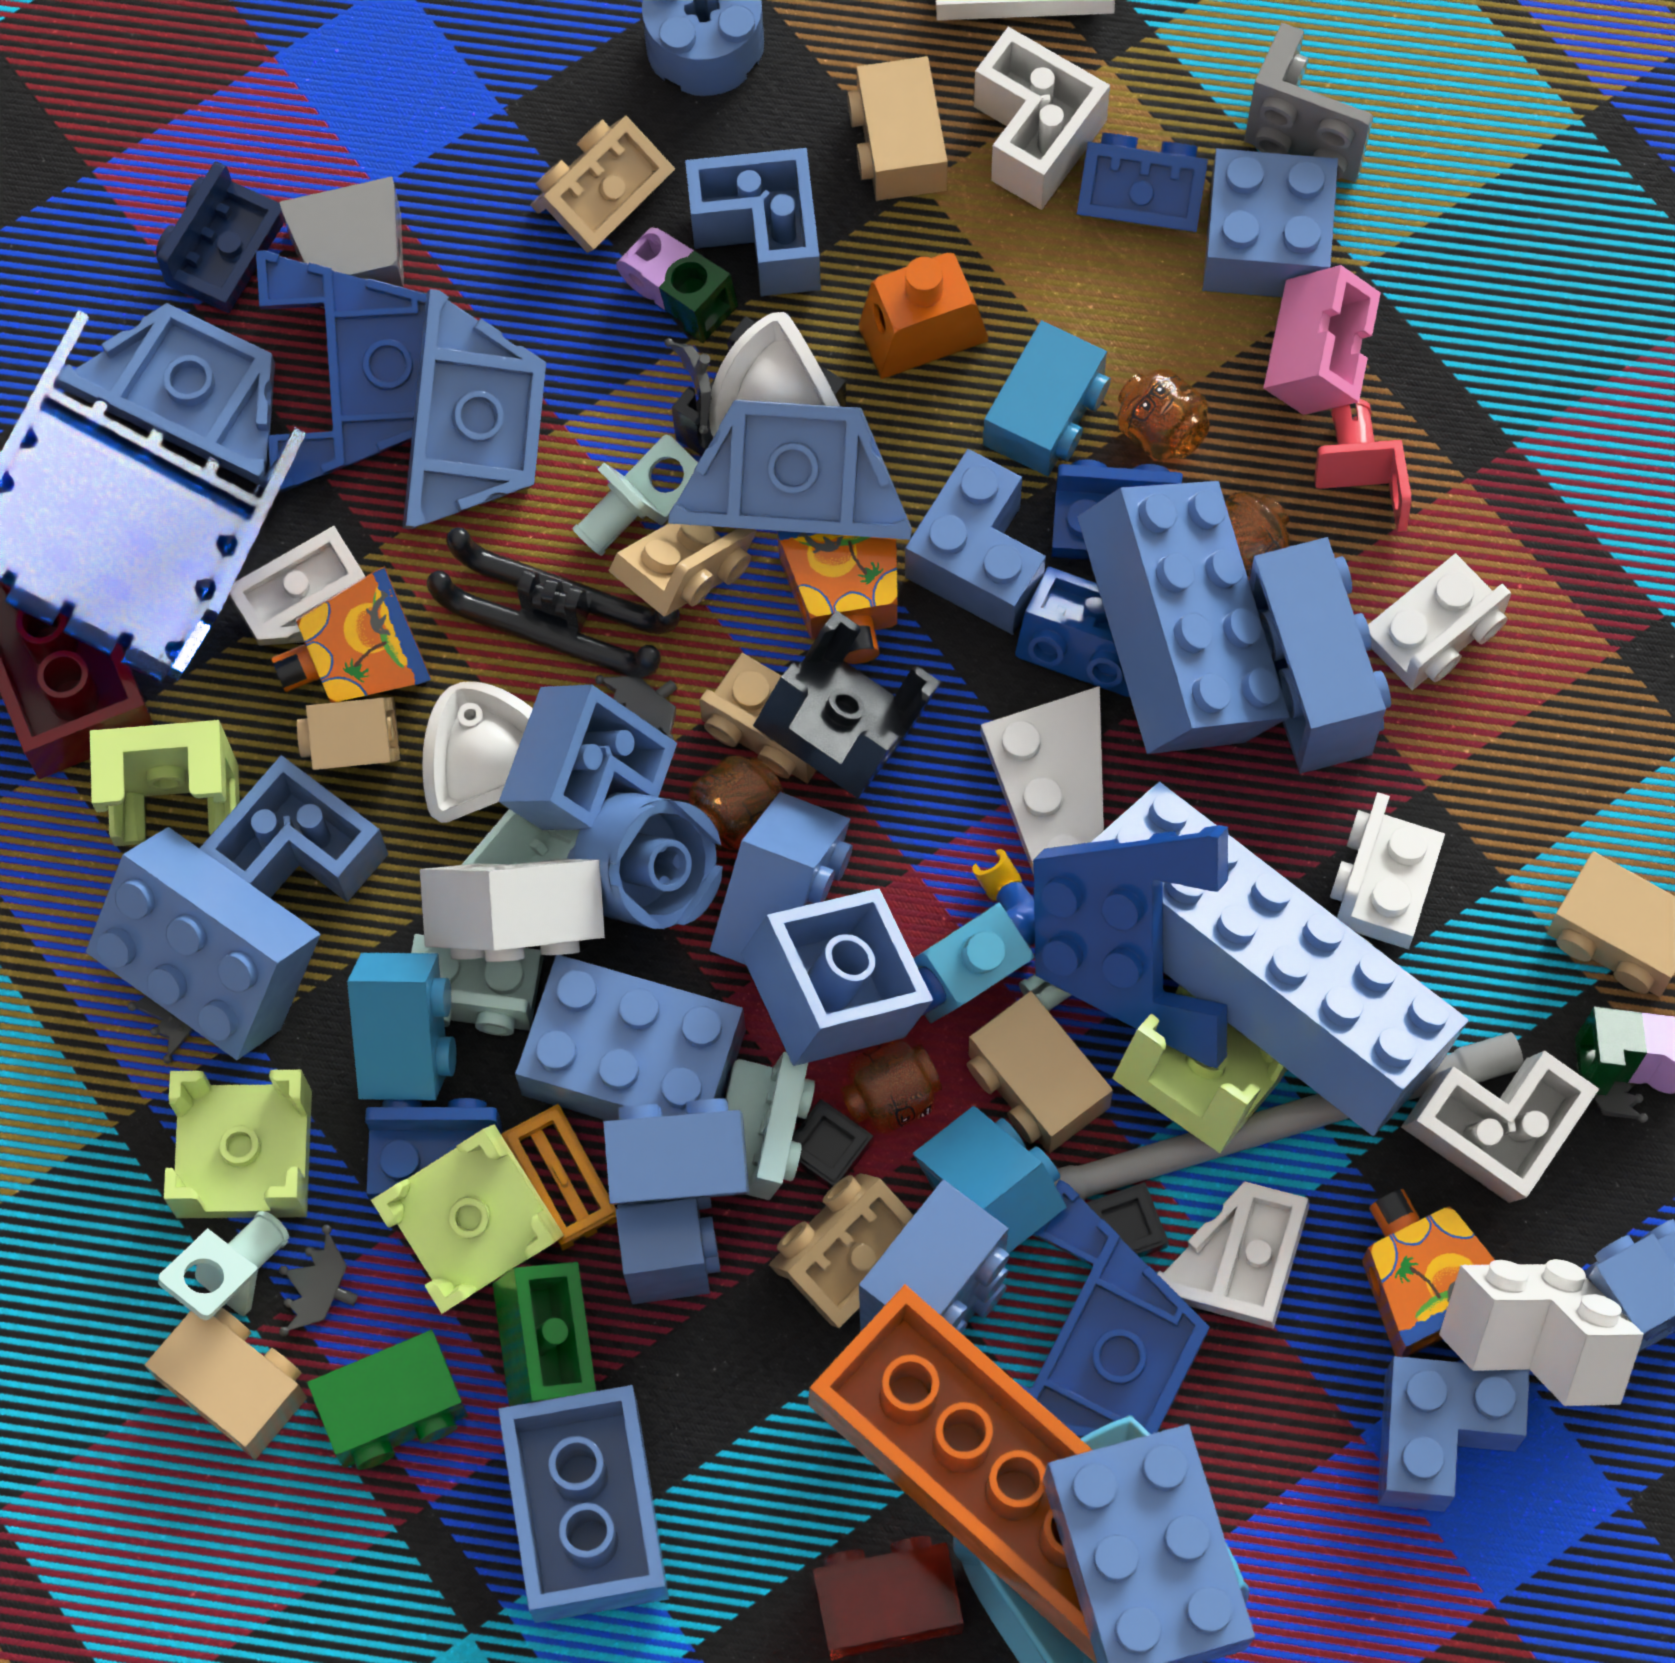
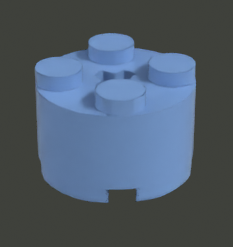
(703, 42)
(652, 859)

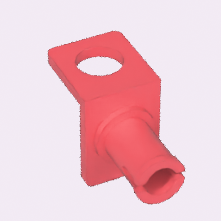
(1363, 461)

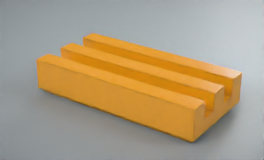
(586, 1224)

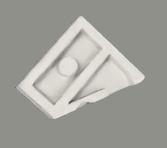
(294, 585)
(1242, 1256)

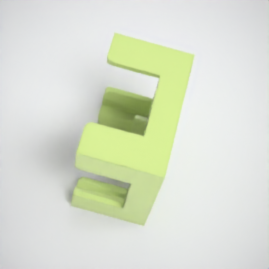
(160, 762)
(1198, 1097)
(240, 1147)
(469, 1217)

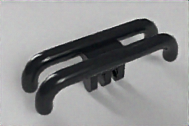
(550, 609)

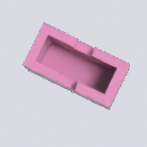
(1319, 340)

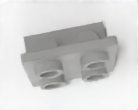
(1301, 121)

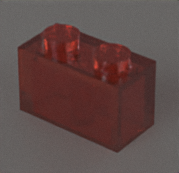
(887, 1597)

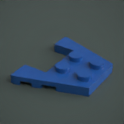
(371, 360)
(1104, 930)
(1124, 1337)

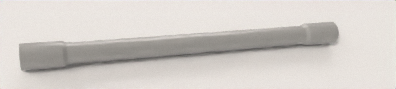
(1477, 1060)

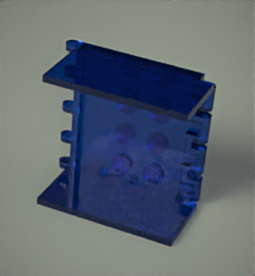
(121, 528)

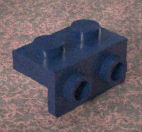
(217, 239)

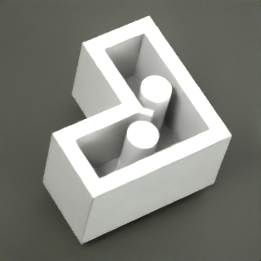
(1047, 112)
(507, 907)
(1505, 1138)
(1544, 1323)

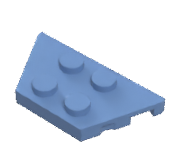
(191, 383)
(471, 415)
(793, 473)

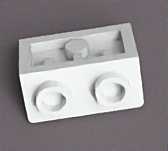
(1436, 621)
(1389, 877)

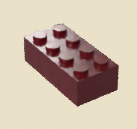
(61, 689)

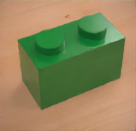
(543, 1333)
(388, 1401)

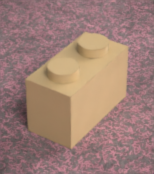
(900, 129)
(349, 733)
(1619, 924)
(1038, 1073)
(228, 1380)

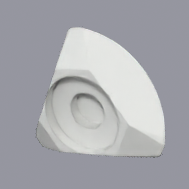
(769, 366)
(470, 748)

